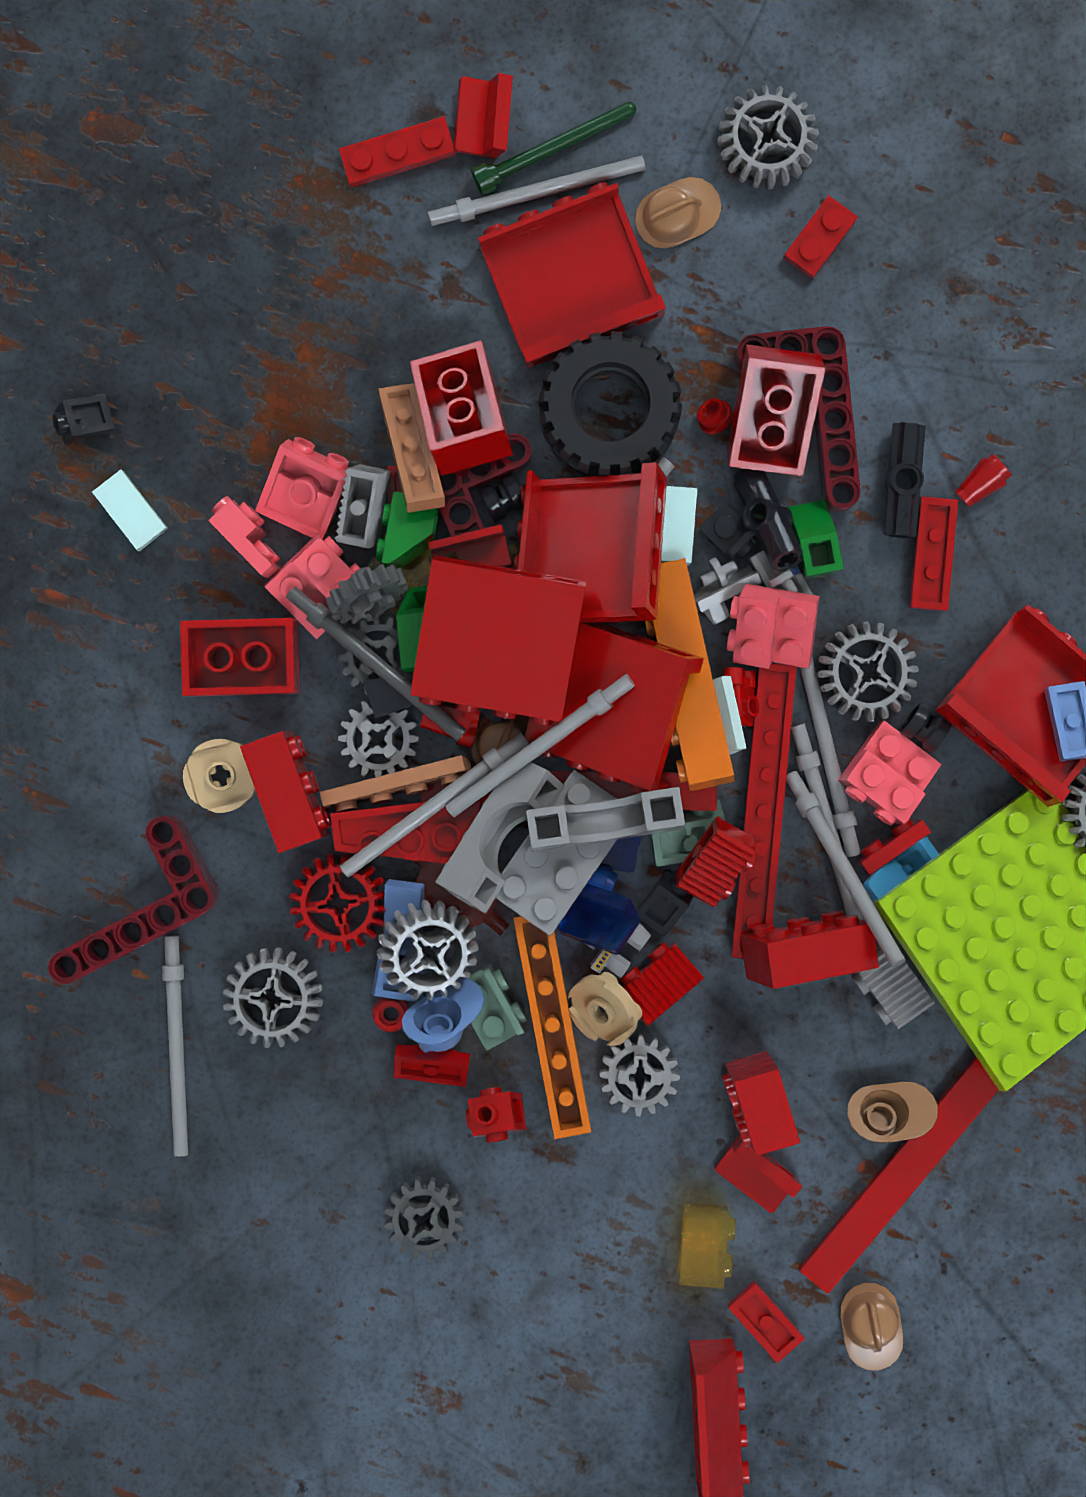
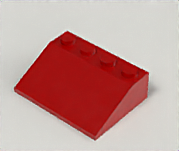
(716, 1418)

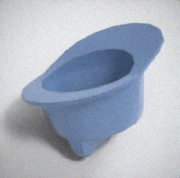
(441, 1022)

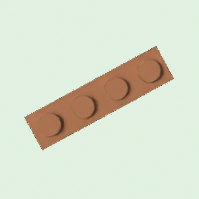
(410, 448)
(381, 788)

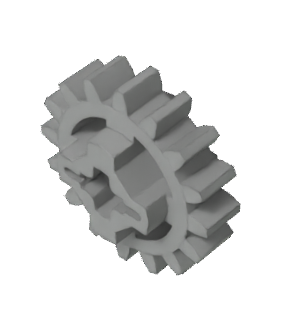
(391, 751)
(656, 1075)

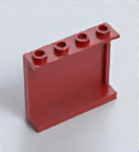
(570, 273)
(598, 534)
(497, 639)
(1005, 706)
(637, 732)

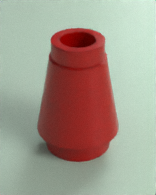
(983, 480)

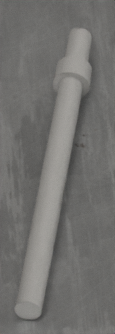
(466, 209)
(597, 703)
(491, 761)
(808, 762)
(810, 808)
(844, 817)
(173, 974)

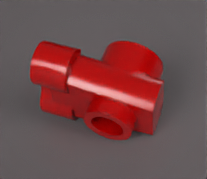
(744, 684)
(468, 720)

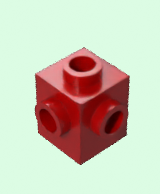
(495, 1114)

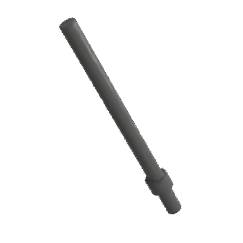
(321, 617)

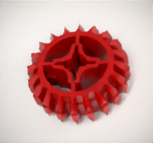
(341, 919)

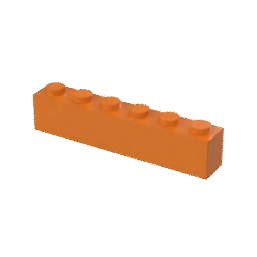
(699, 721)
(553, 1030)

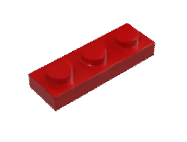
(397, 151)
(933, 554)

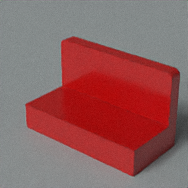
(483, 116)
(479, 546)
(757, 1176)

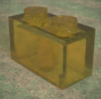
(703, 1245)

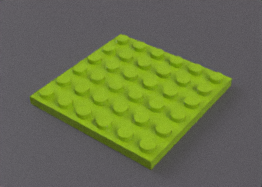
(1002, 935)

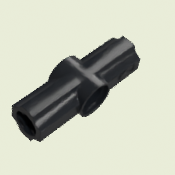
(906, 457)
(768, 519)

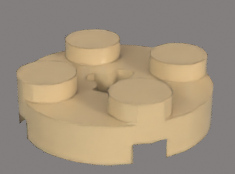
(203, 764)
(621, 1011)

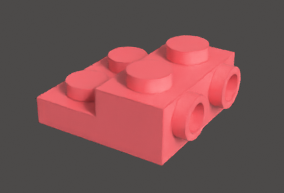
(303, 488)
(244, 532)
(314, 572)
(773, 627)
(889, 774)

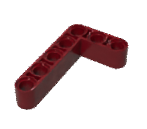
(837, 402)
(468, 482)
(148, 917)

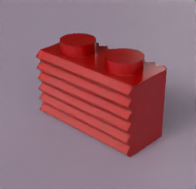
(716, 862)
(661, 980)

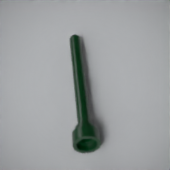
(489, 176)

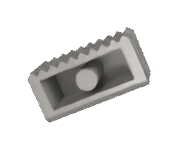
(362, 506)
(896, 991)

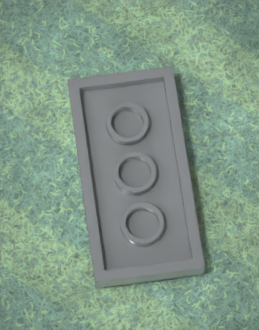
(548, 882)

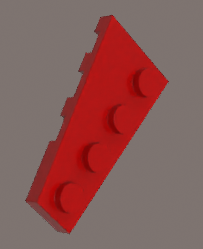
(430, 842)

